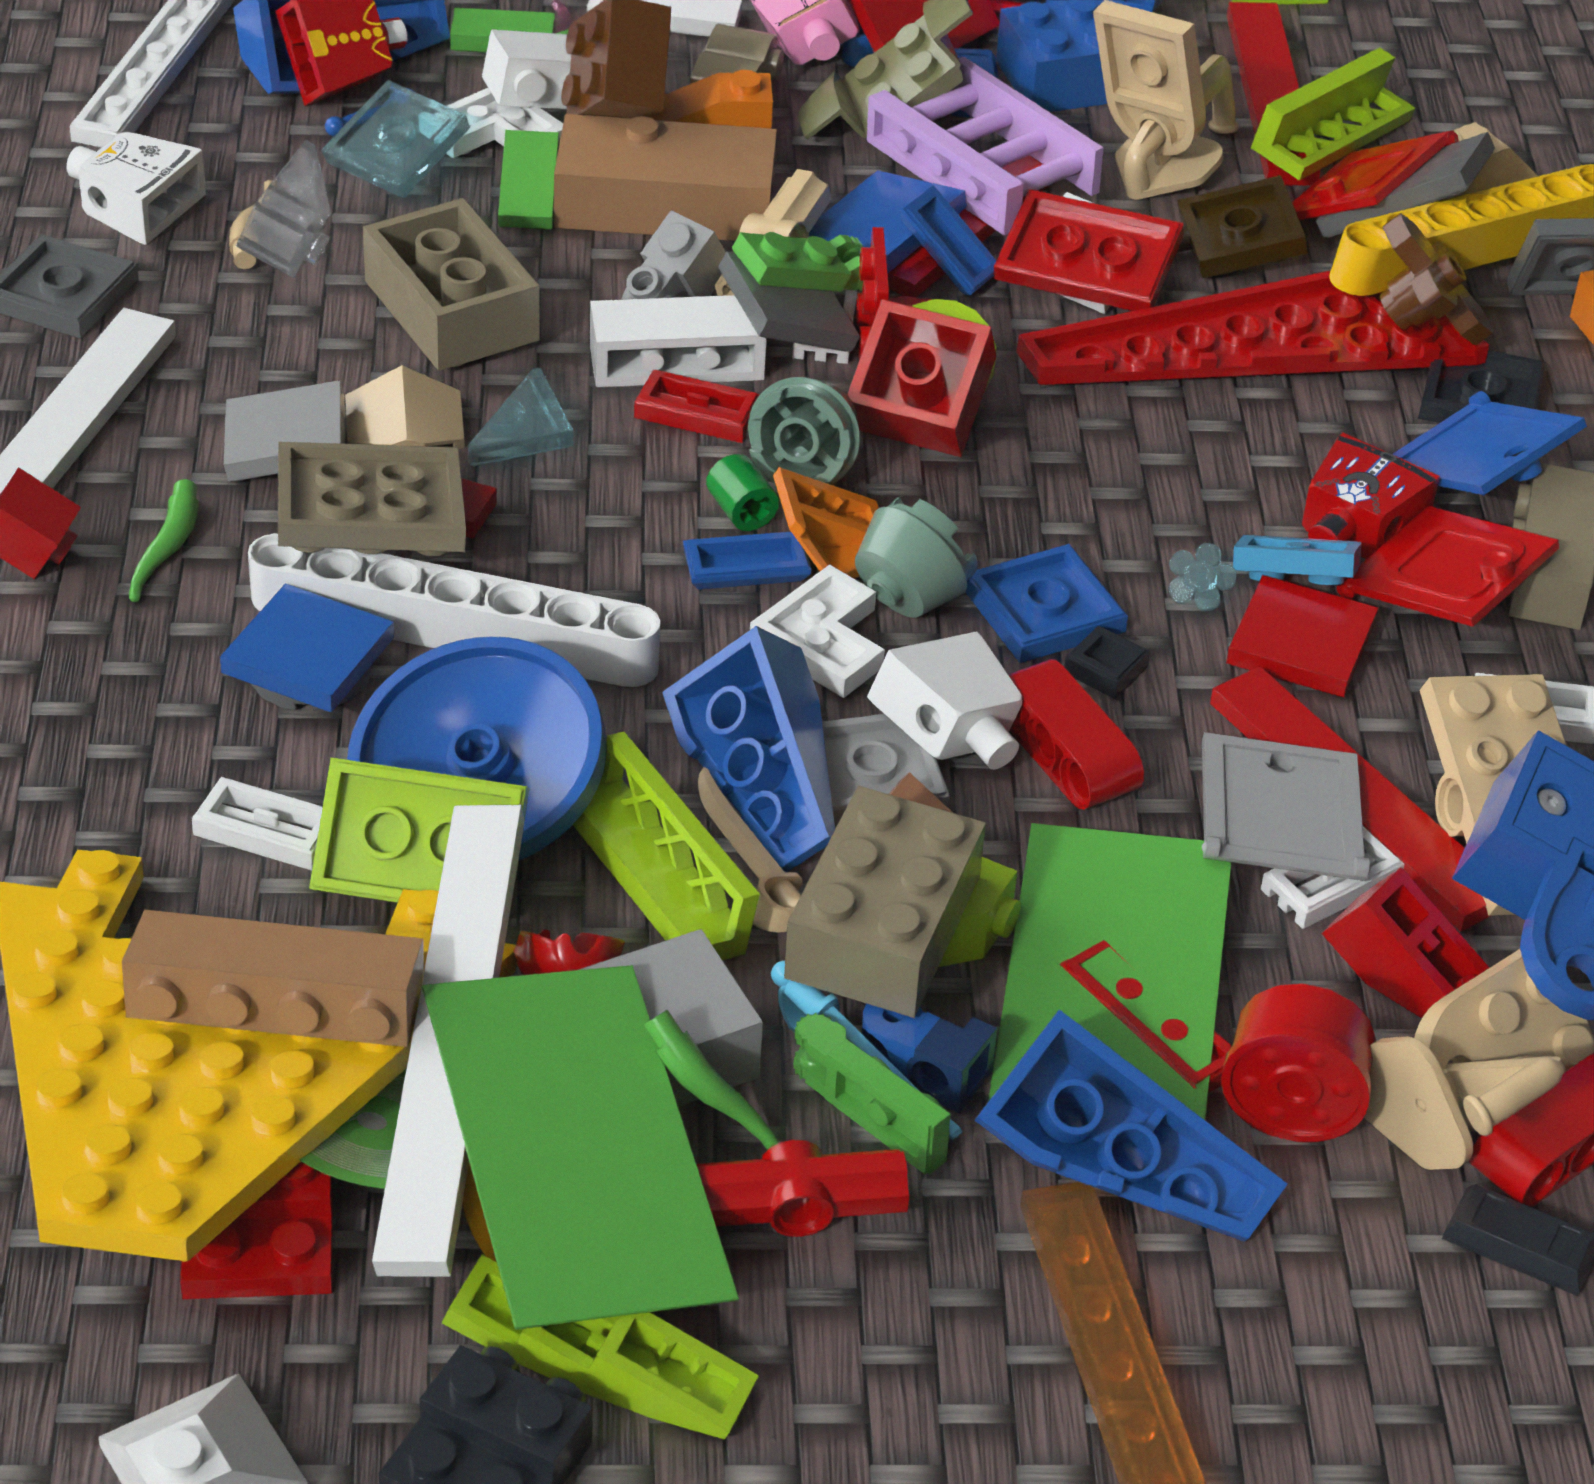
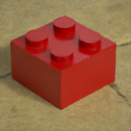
(922, 377)

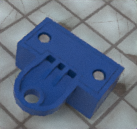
(1538, 862)

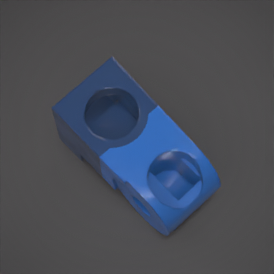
(934, 1052)

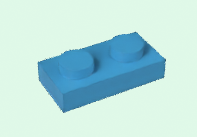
(1322, 560)

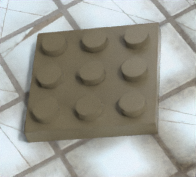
(370, 498)

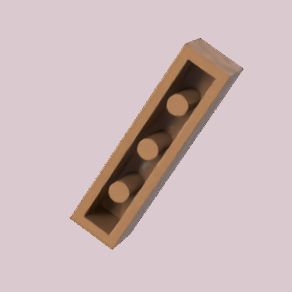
(273, 978)

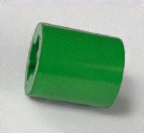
(742, 492)

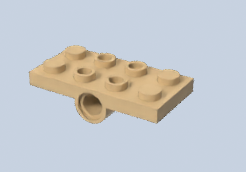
(1478, 732)

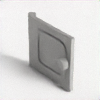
(1282, 807)

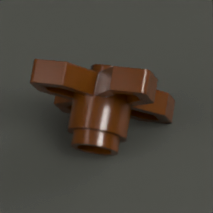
(1429, 284)

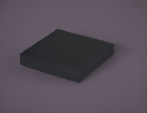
(1502, 377)

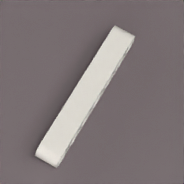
(446, 604)

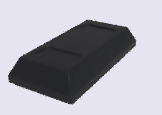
(1522, 1238)

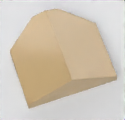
(405, 411)

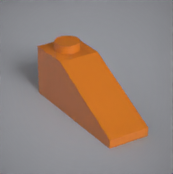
(723, 99)

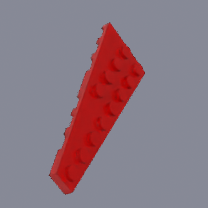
(1243, 332)

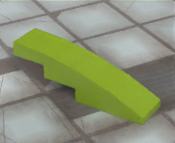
(618, 1359)

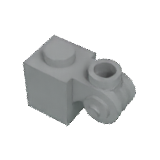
(677, 261)

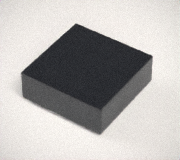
(1107, 662)

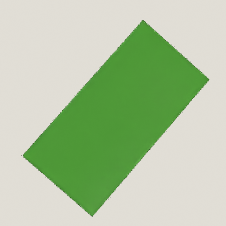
(473, 26)
(528, 179)

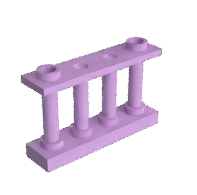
(947, 160)

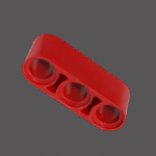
(1073, 737)
(1544, 1141)

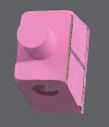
(808, 26)

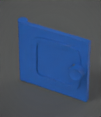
(1477, 444)

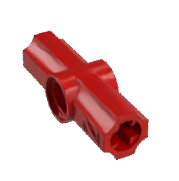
(803, 1188)

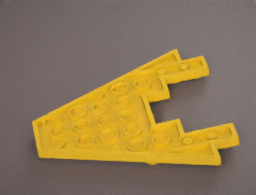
(152, 1126)

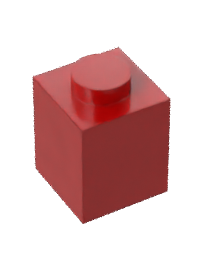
(34, 523)

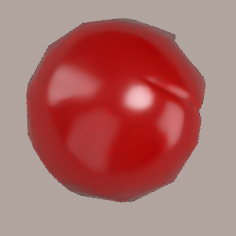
(542, 955)

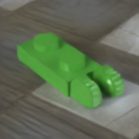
(801, 261)
(871, 1093)

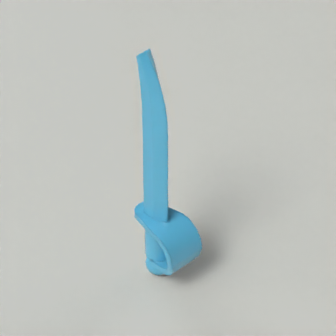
(799, 1000)

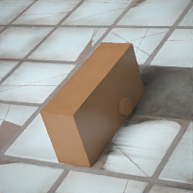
(638, 169)

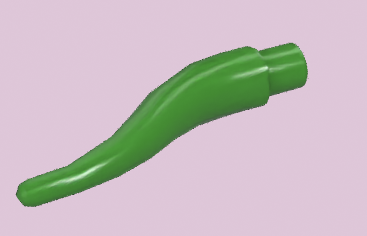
(178, 526)
(697, 1075)

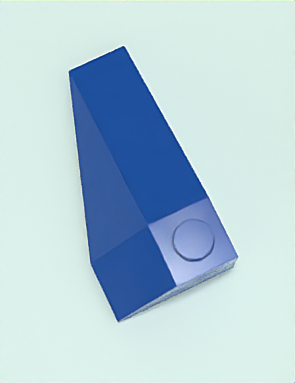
(267, 56)
(761, 736)
(1112, 1127)

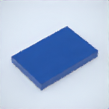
(879, 204)

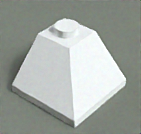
(202, 1440)

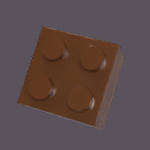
(618, 60)

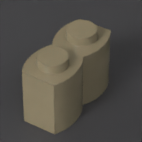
(739, 49)

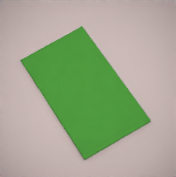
(1155, 908)
(577, 1147)

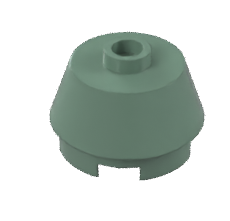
(804, 429)
(913, 558)

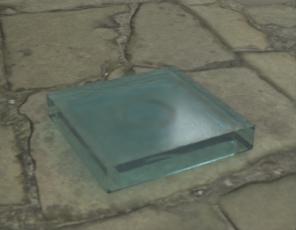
(396, 138)

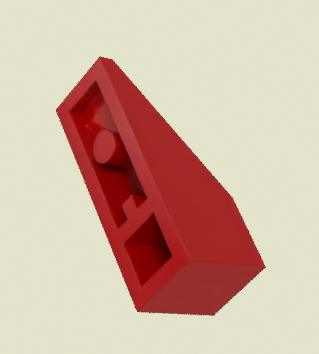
(1403, 944)

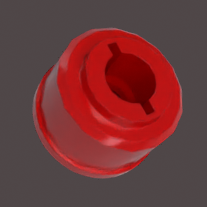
(1300, 1064)

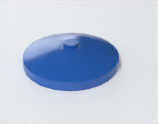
(497, 716)

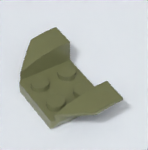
(910, 66)

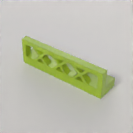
(1320, 111)
(657, 861)

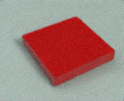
(1302, 635)

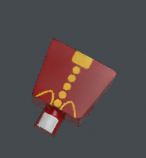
(337, 44)

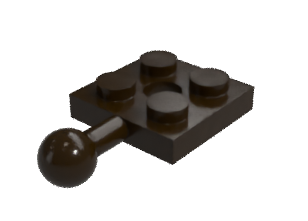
(1221, 248)

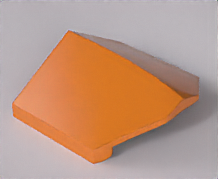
(825, 519)

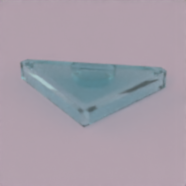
(523, 425)

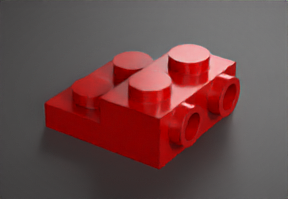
(273, 1246)

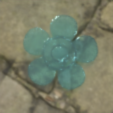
(1200, 577)

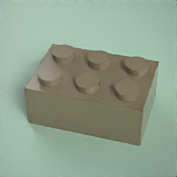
(451, 284)
(884, 901)

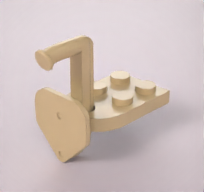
(1161, 99)
(1505, 1054)

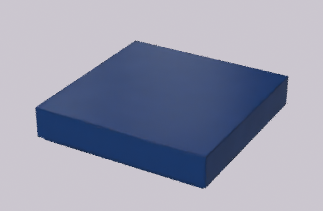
(1044, 602)
(307, 647)

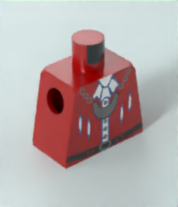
(1365, 495)

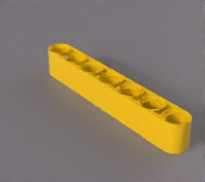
(1473, 226)

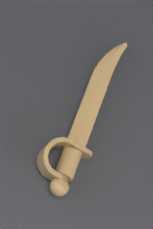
(777, 888)

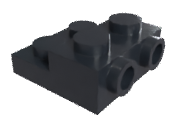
(492, 1426)

